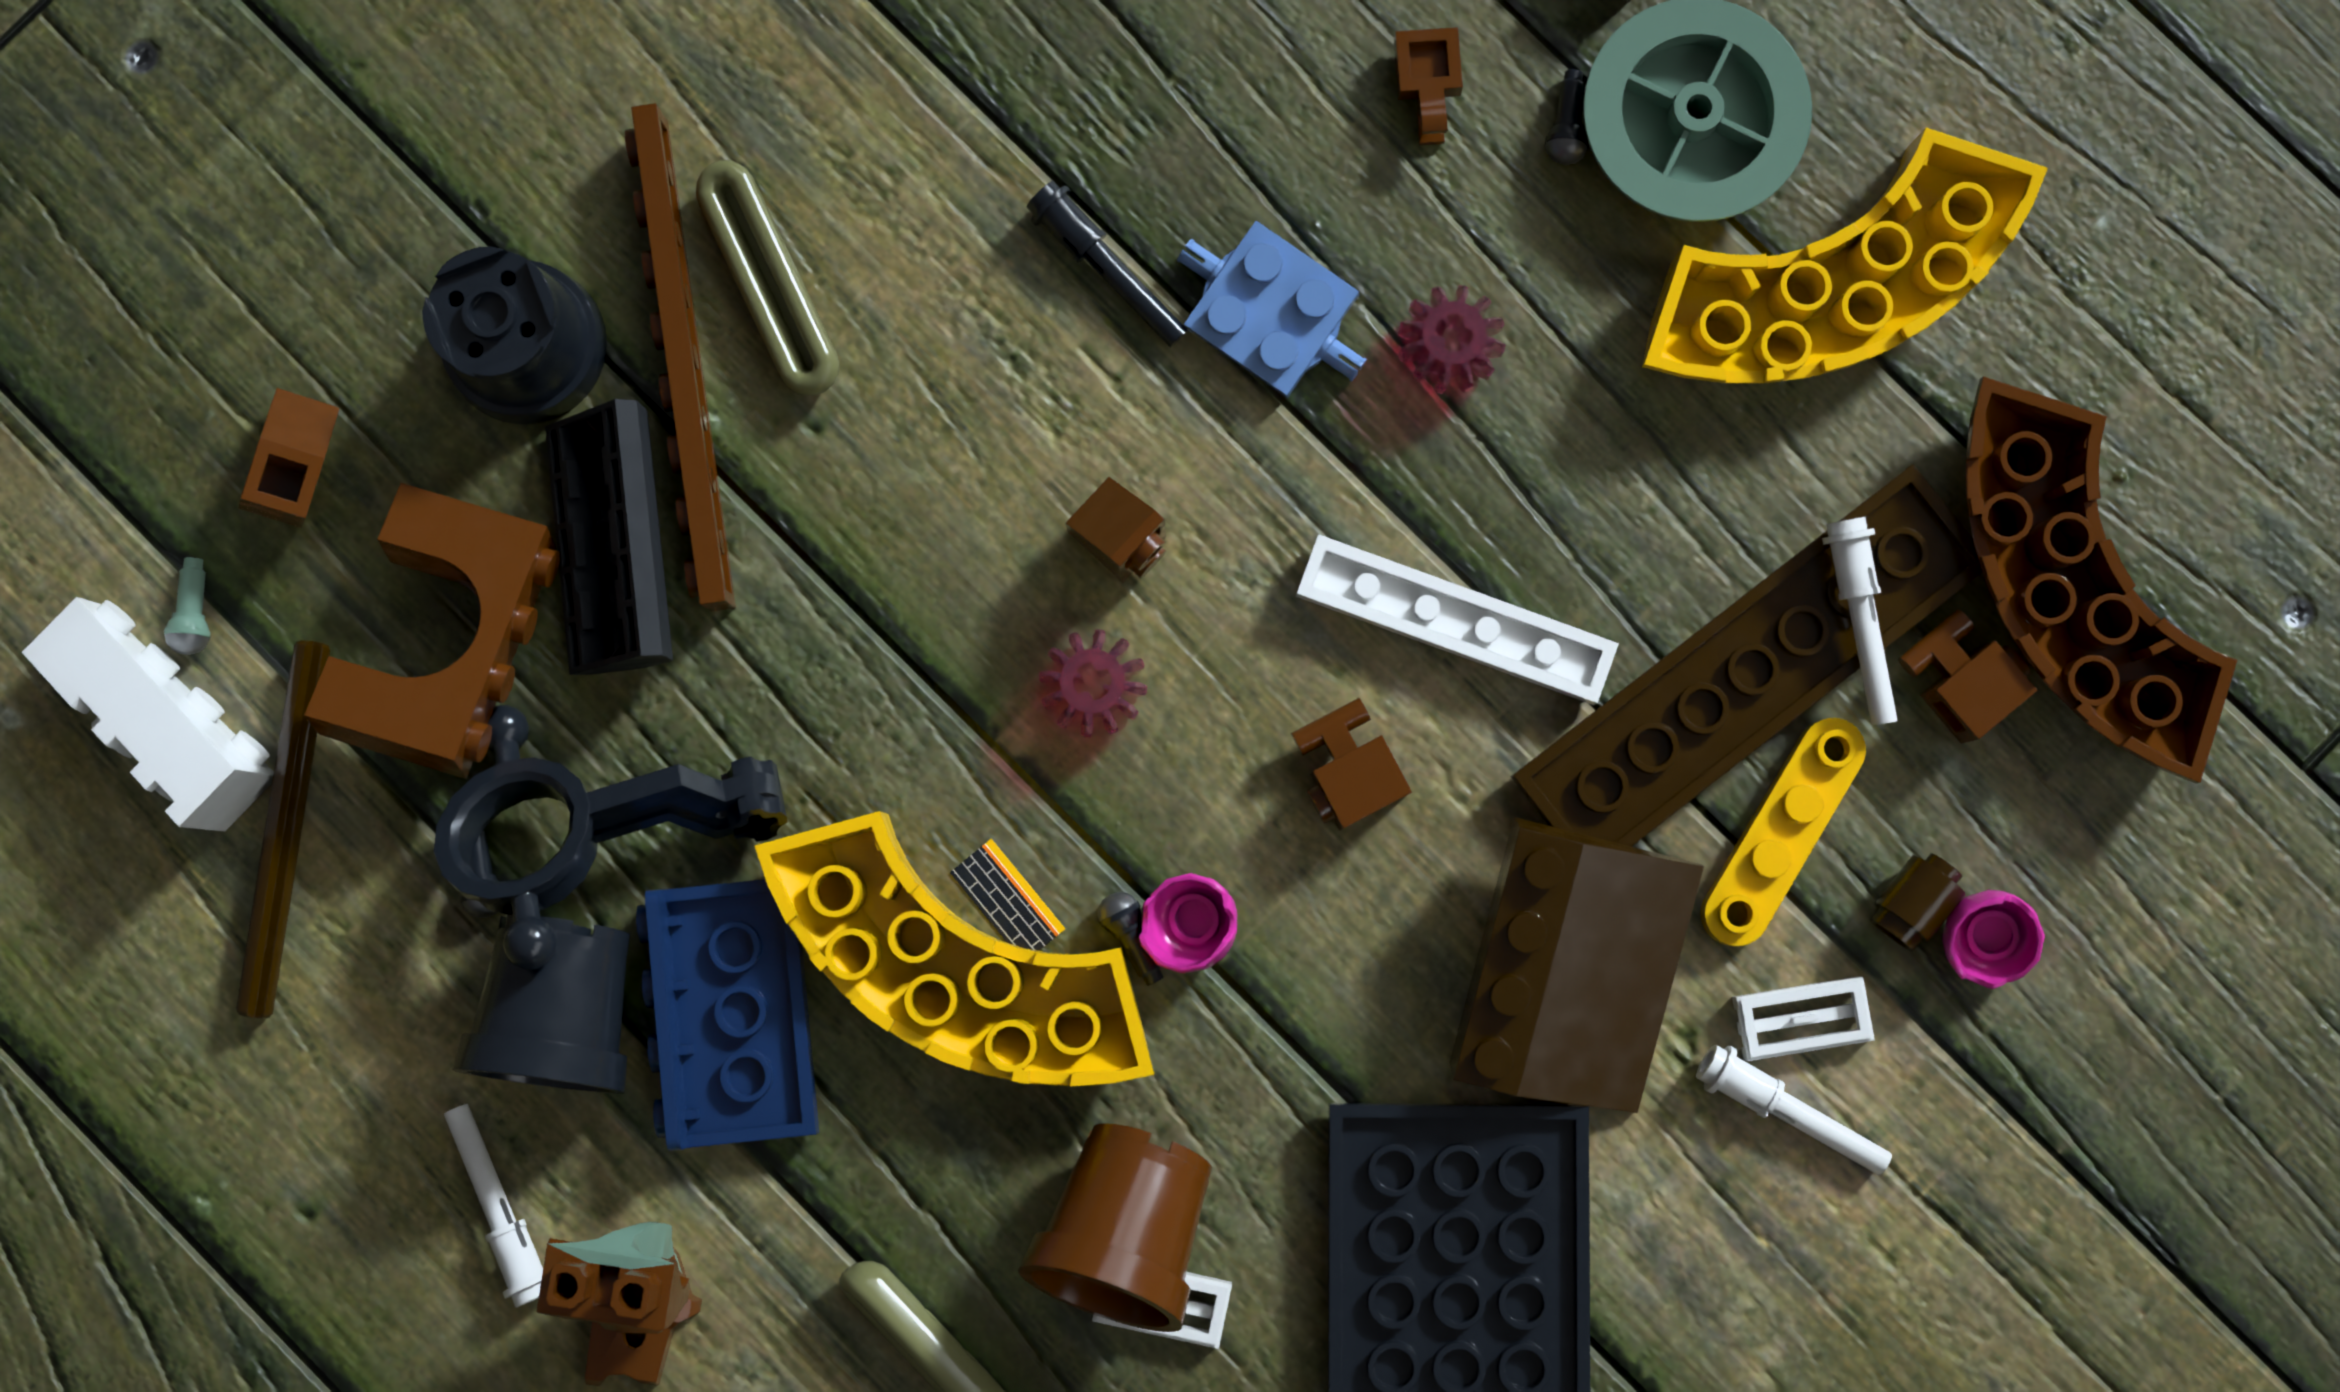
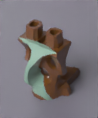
(622, 1285)

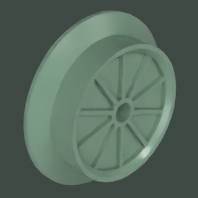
(1727, 71)

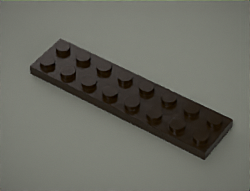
(1746, 673)

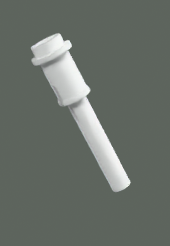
(1857, 584)
(1764, 1095)
(508, 1238)

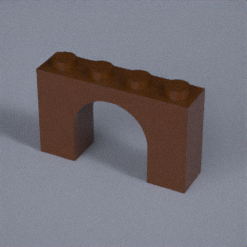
(444, 715)

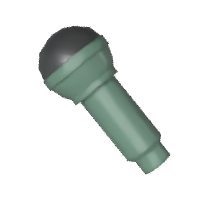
(187, 629)

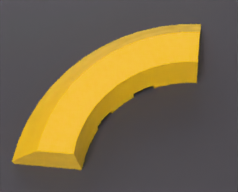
(1853, 291)
(940, 978)

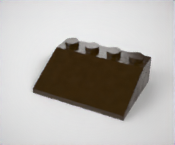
(1574, 969)

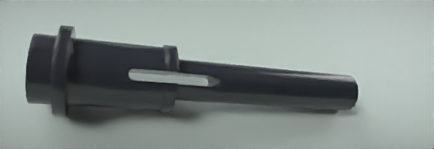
(1084, 241)

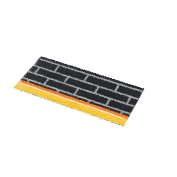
(1007, 898)

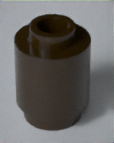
(1918, 901)

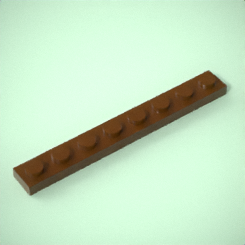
(684, 385)

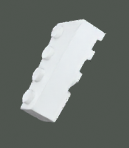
(151, 715)

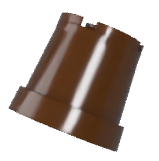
(1123, 1230)

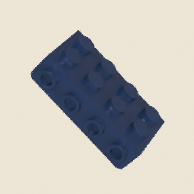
(726, 1016)

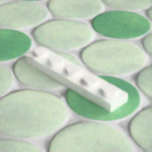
(1457, 620)

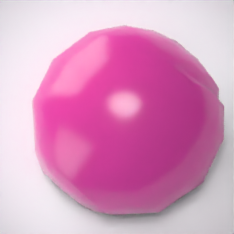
(1188, 923)
(1992, 938)

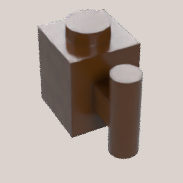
(1974, 687)
(1357, 778)

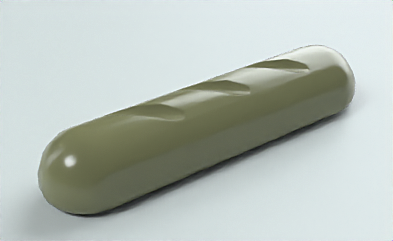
(767, 278)
(914, 1330)

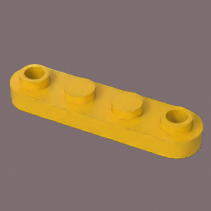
(1783, 832)

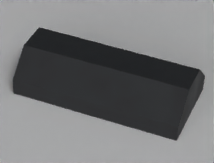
(608, 539)

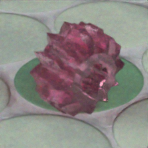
(1471, 330)
(1103, 664)

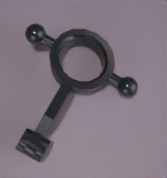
(742, 804)

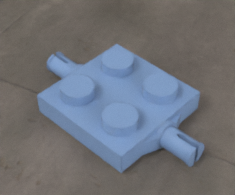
(1271, 309)

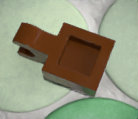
(1429, 71)

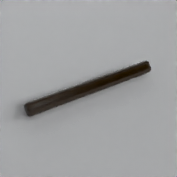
(281, 836)

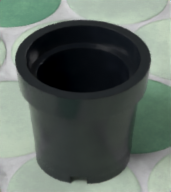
(515, 375)
(556, 1020)

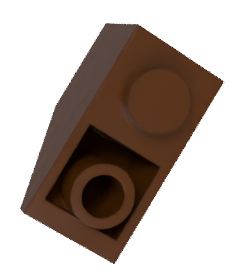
(289, 458)
(1119, 530)

